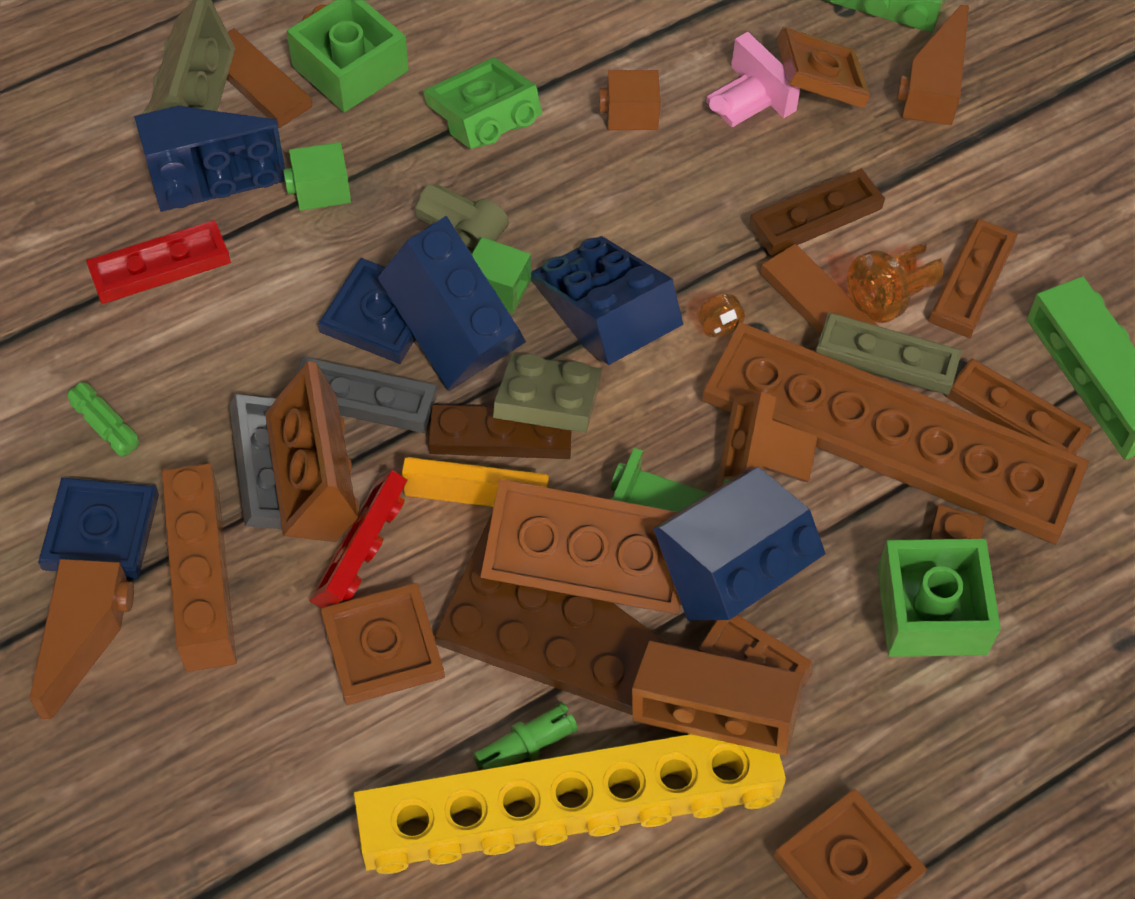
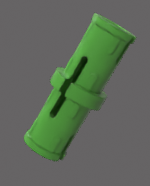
(527, 739)

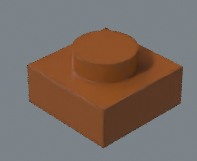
(956, 524)

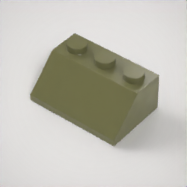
(194, 61)

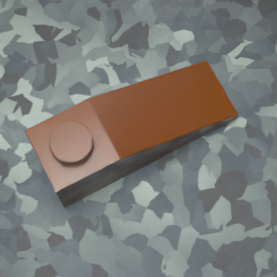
(936, 73)
(79, 626)

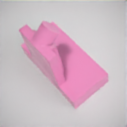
(759, 86)

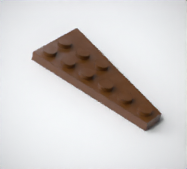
(546, 635)

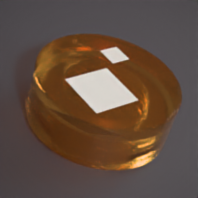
(720, 315)

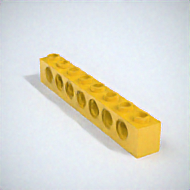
(541, 783)

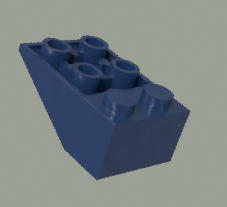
(208, 154)
(609, 298)

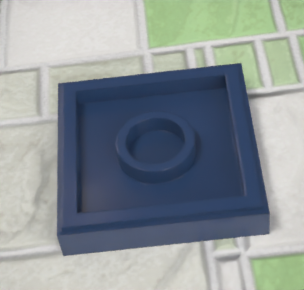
(367, 316)
(100, 524)

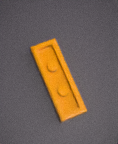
(461, 481)

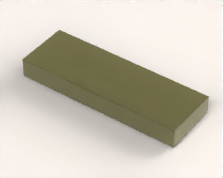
(889, 353)

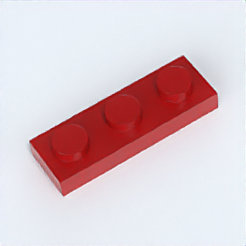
(158, 261)
(360, 541)

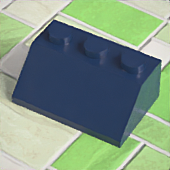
(449, 304)
(737, 545)

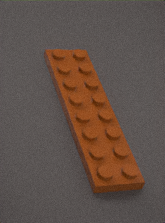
(904, 433)

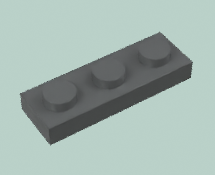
(379, 396)
(254, 461)

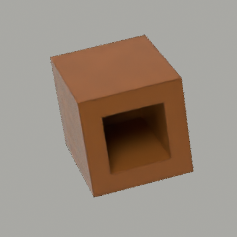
(631, 100)

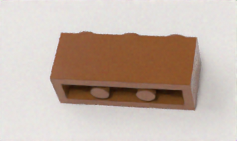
(717, 697)

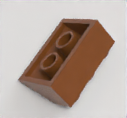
(311, 459)

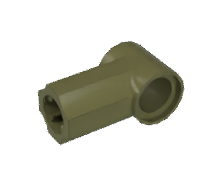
(468, 218)

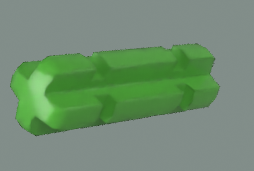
(103, 419)

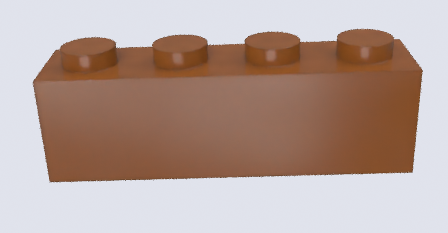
(198, 568)

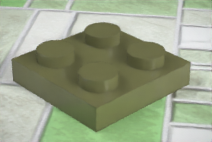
(547, 393)

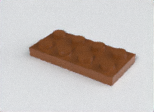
(579, 547)

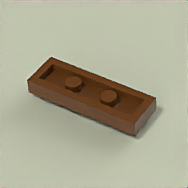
(816, 211)
(476, 433)

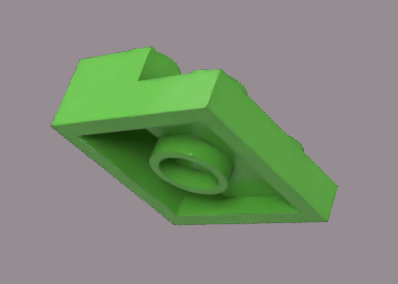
(485, 102)

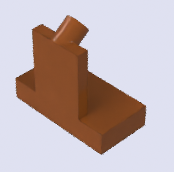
(764, 443)

